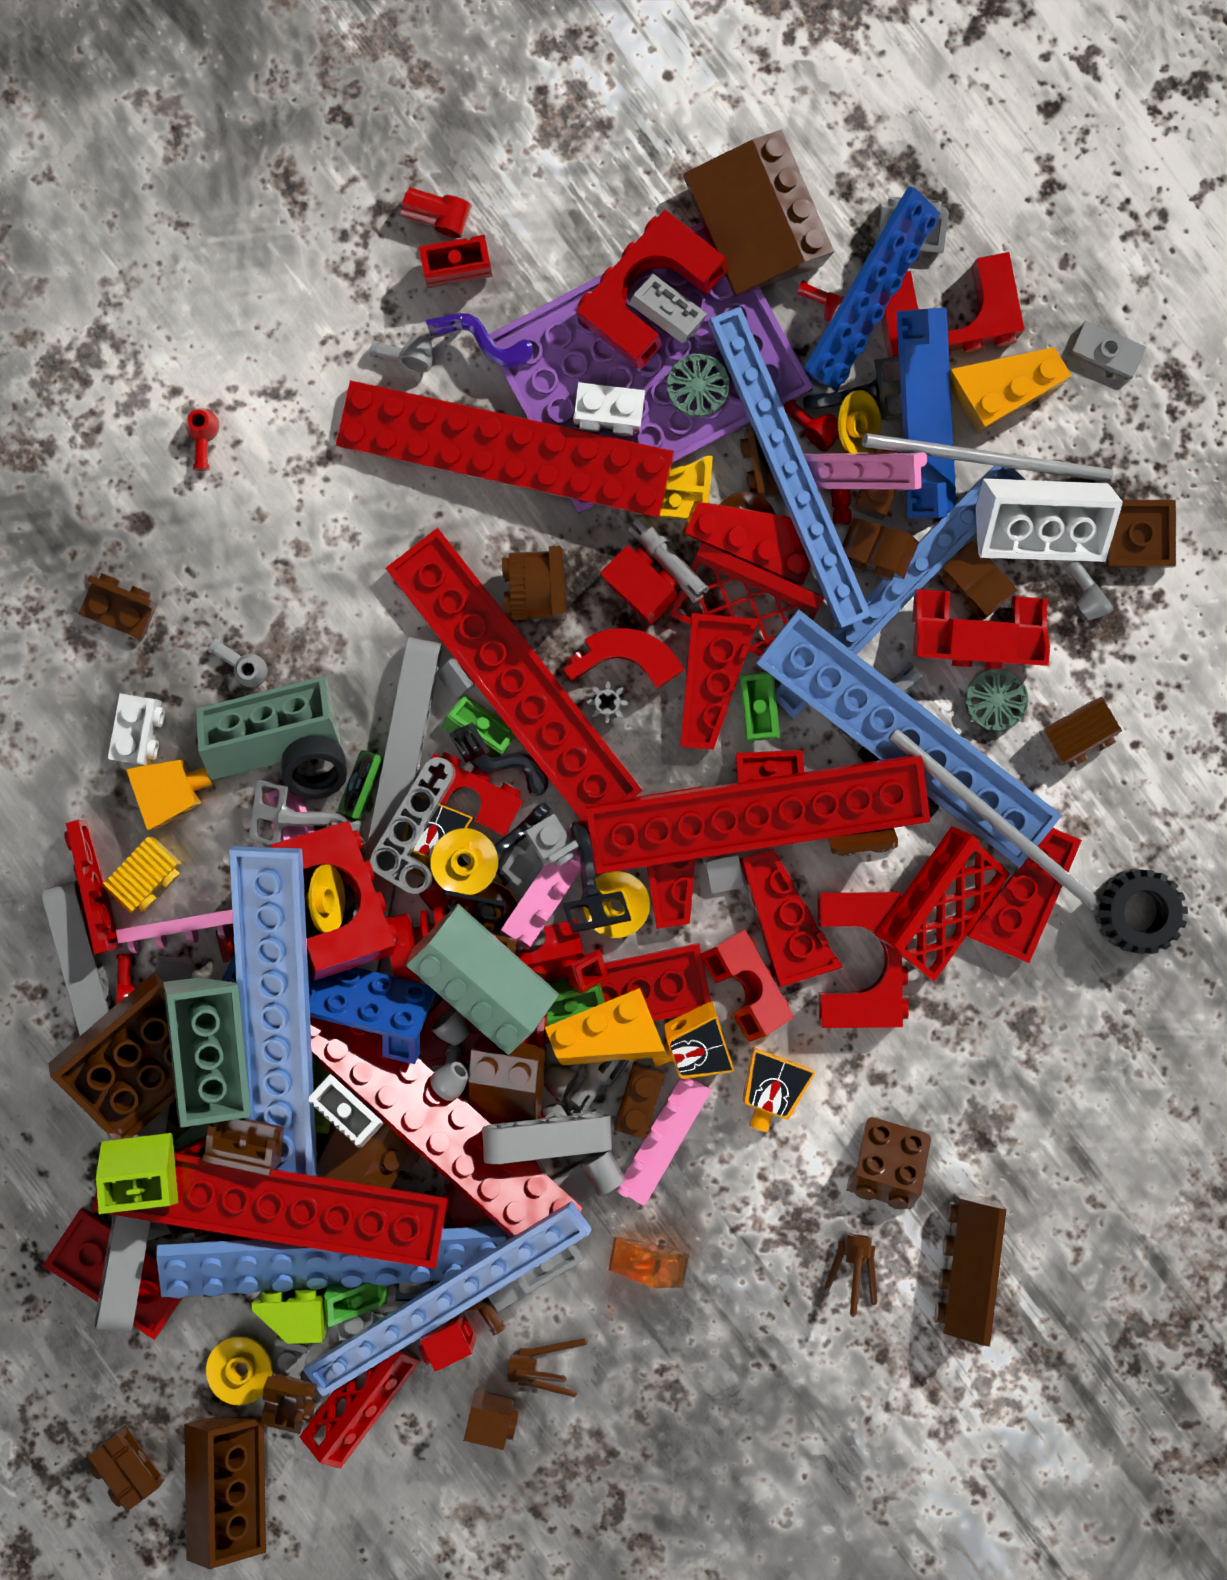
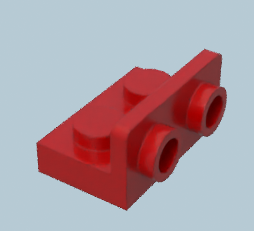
(768, 764)

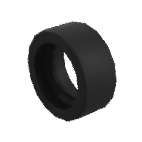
(314, 786)

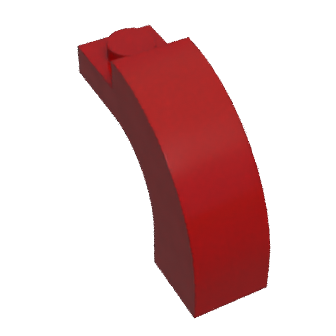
(631, 645)

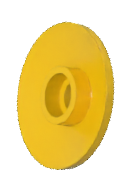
(856, 417)
(468, 878)
(326, 898)
(636, 899)
(224, 1374)

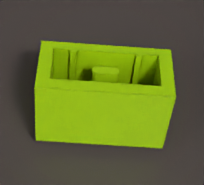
(136, 1174)
(293, 1314)

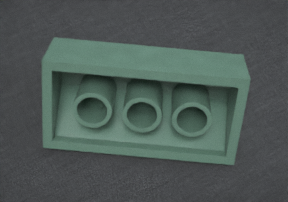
(260, 726)
(482, 979)
(207, 1050)

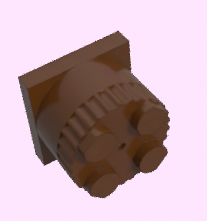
(535, 585)

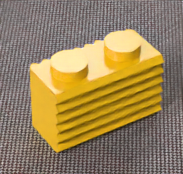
(142, 875)

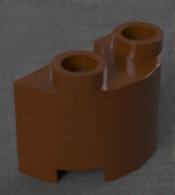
(287, 1402)

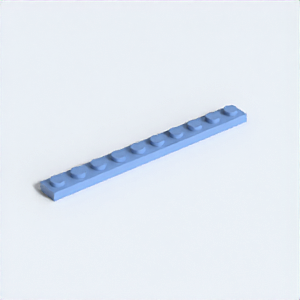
(789, 468)
(893, 595)
(448, 1298)

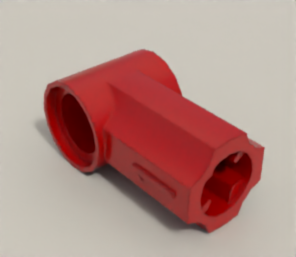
(444, 213)

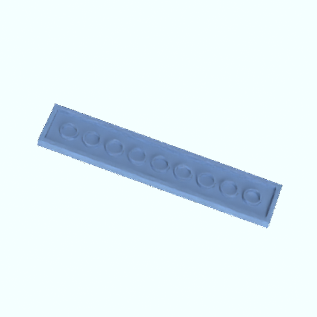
(873, 707)
(275, 995)
(282, 1267)

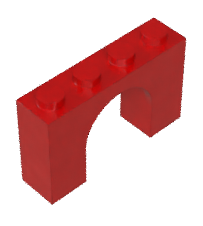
(663, 245)
(997, 316)
(367, 934)
(882, 1002)

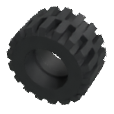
(1168, 911)

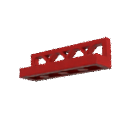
(361, 1411)

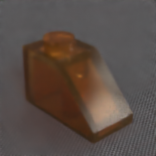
(648, 1263)

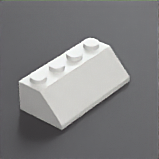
(1046, 520)

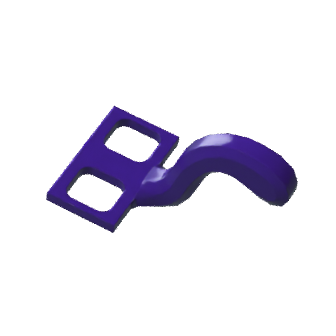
(510, 357)

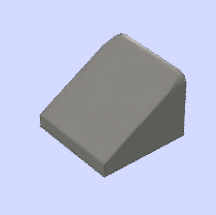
(455, 678)
(724, 874)
(507, 1295)

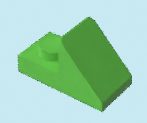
(345, 1303)

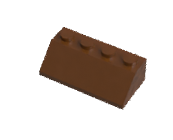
(372, 1164)
(971, 1268)
(224, 1490)

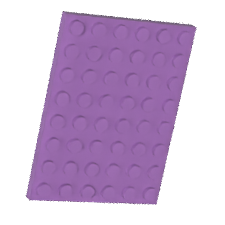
(572, 353)

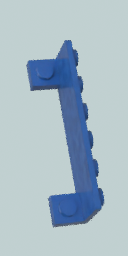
(872, 290)
(927, 405)
(372, 1004)

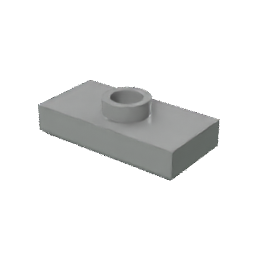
(1108, 350)

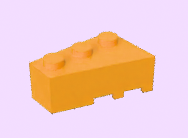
(1006, 385)
(608, 1033)

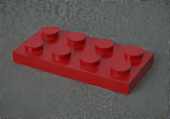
(81, 1260)

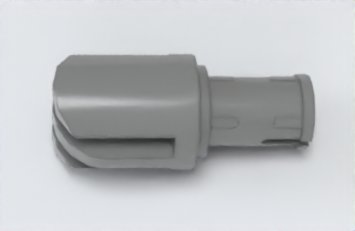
(597, 1076)

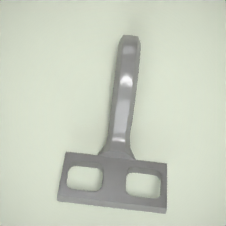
(284, 816)

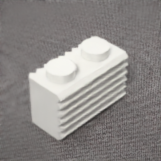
(345, 1111)

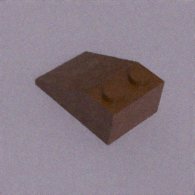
(505, 1085)

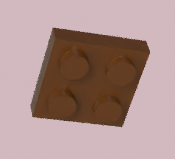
(1144, 535)

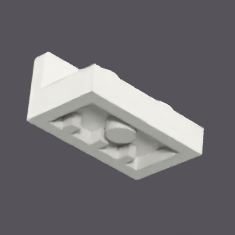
(608, 408)
(136, 730)

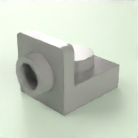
(551, 841)
(289, 1358)

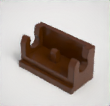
(245, 1145)

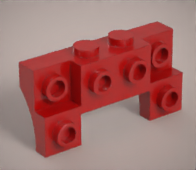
(995, 643)

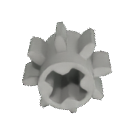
(607, 693)

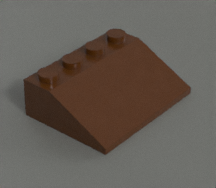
(759, 213)
(122, 1063)

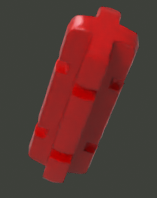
(841, 500)

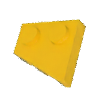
(686, 486)

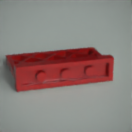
(755, 577)
(929, 890)

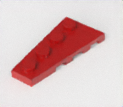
(789, 931)

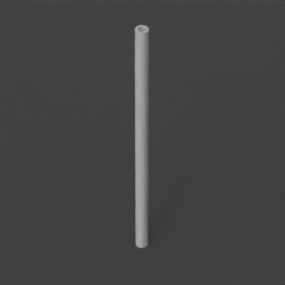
(987, 457)
(996, 820)

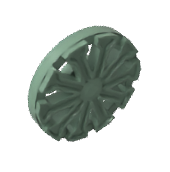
(698, 385)
(996, 700)

